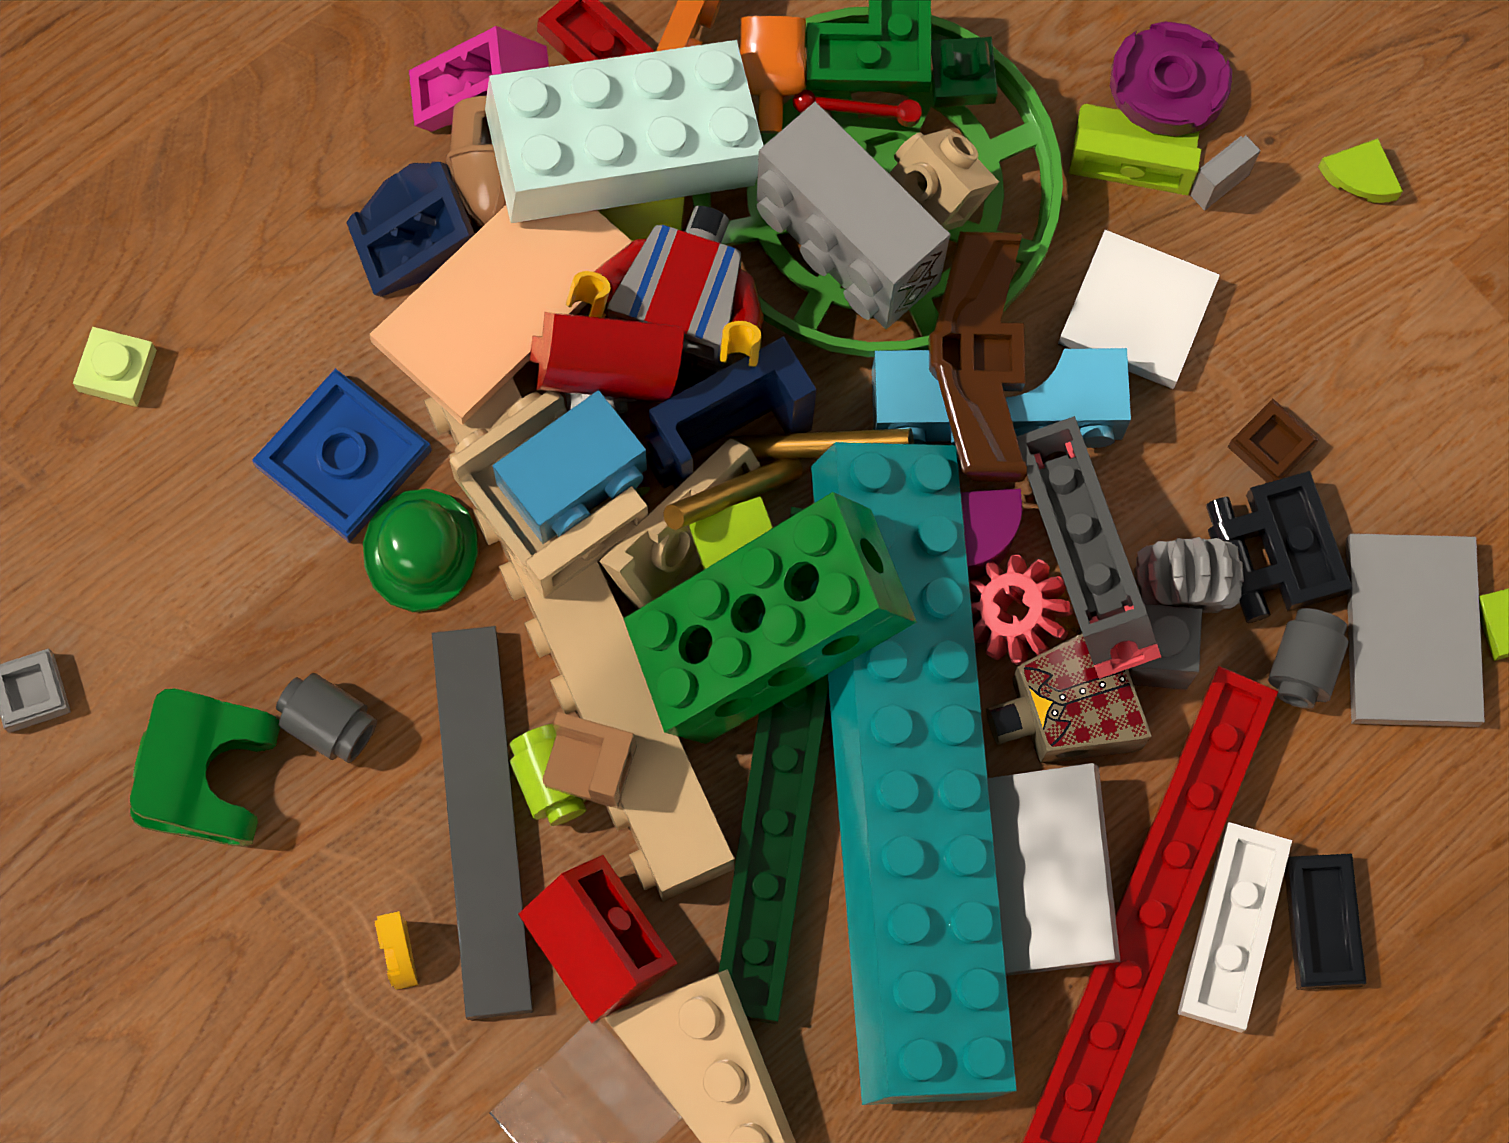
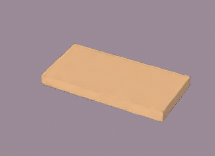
(478, 311)

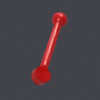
(907, 113)

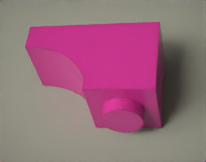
(466, 71)

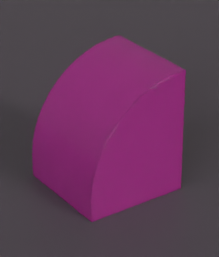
(989, 526)

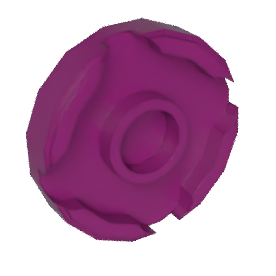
(1170, 79)

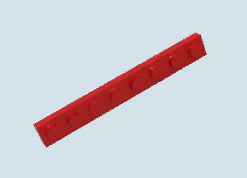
(1152, 911)

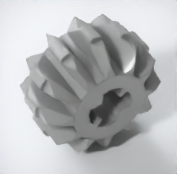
(1190, 574)

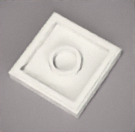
(1141, 304)

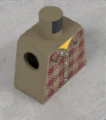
(1070, 708)

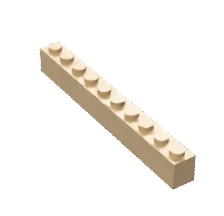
(605, 684)

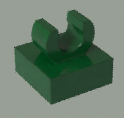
(963, 72)

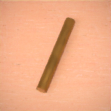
(816, 444)
(731, 492)

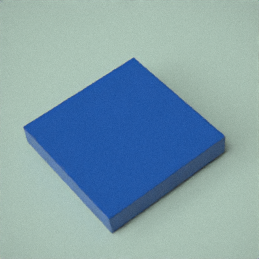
(342, 455)

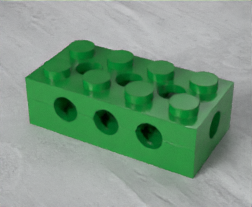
(769, 619)

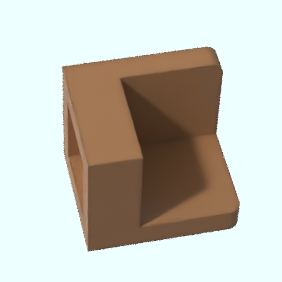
(589, 760)

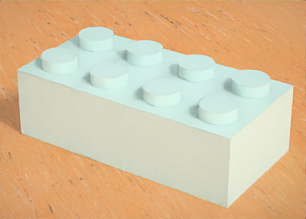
(623, 130)

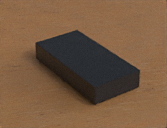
(1324, 922)

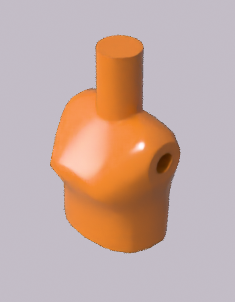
(773, 64)

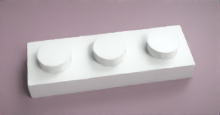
(1234, 927)

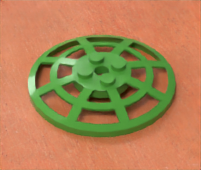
(881, 141)

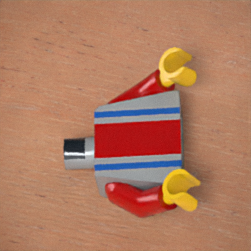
(683, 283)

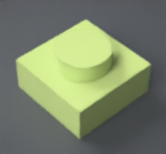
(114, 366)

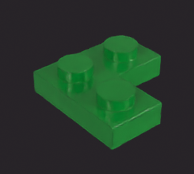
(883, 55)

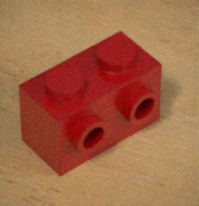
(595, 945)

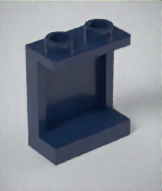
(727, 404)

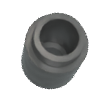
(1309, 658)
(325, 717)

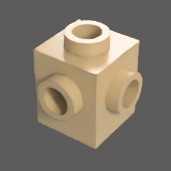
(943, 176)

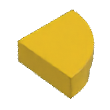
(395, 941)

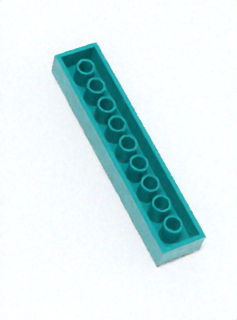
(918, 802)

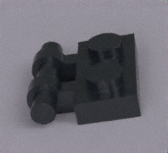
(1296, 540)

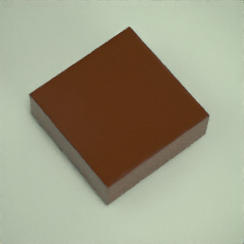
(1273, 442)

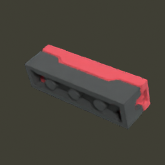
(1088, 549)

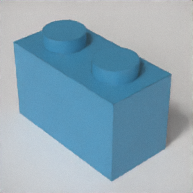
(571, 467)

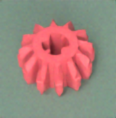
(1011, 633)

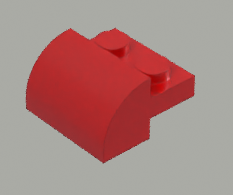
(608, 356)

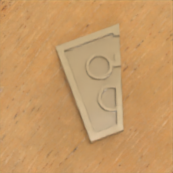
(660, 558)
(706, 1061)

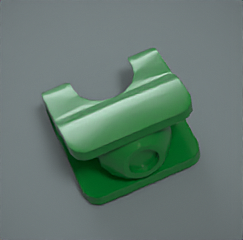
(172, 764)

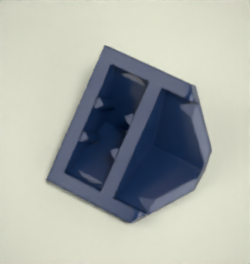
(410, 227)

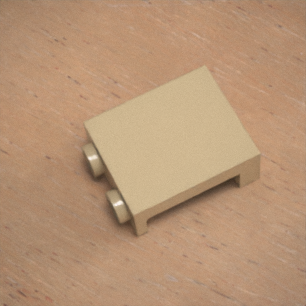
(560, 557)

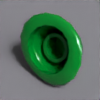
(420, 549)

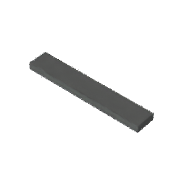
(481, 823)

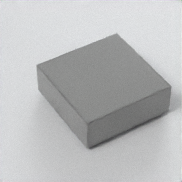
(1224, 171)
(31, 691)

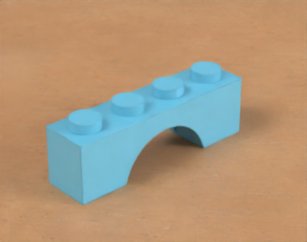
(1083, 385)

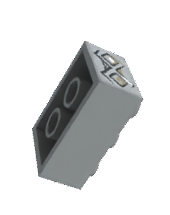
(849, 217)

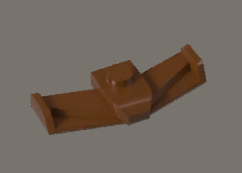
(980, 357)

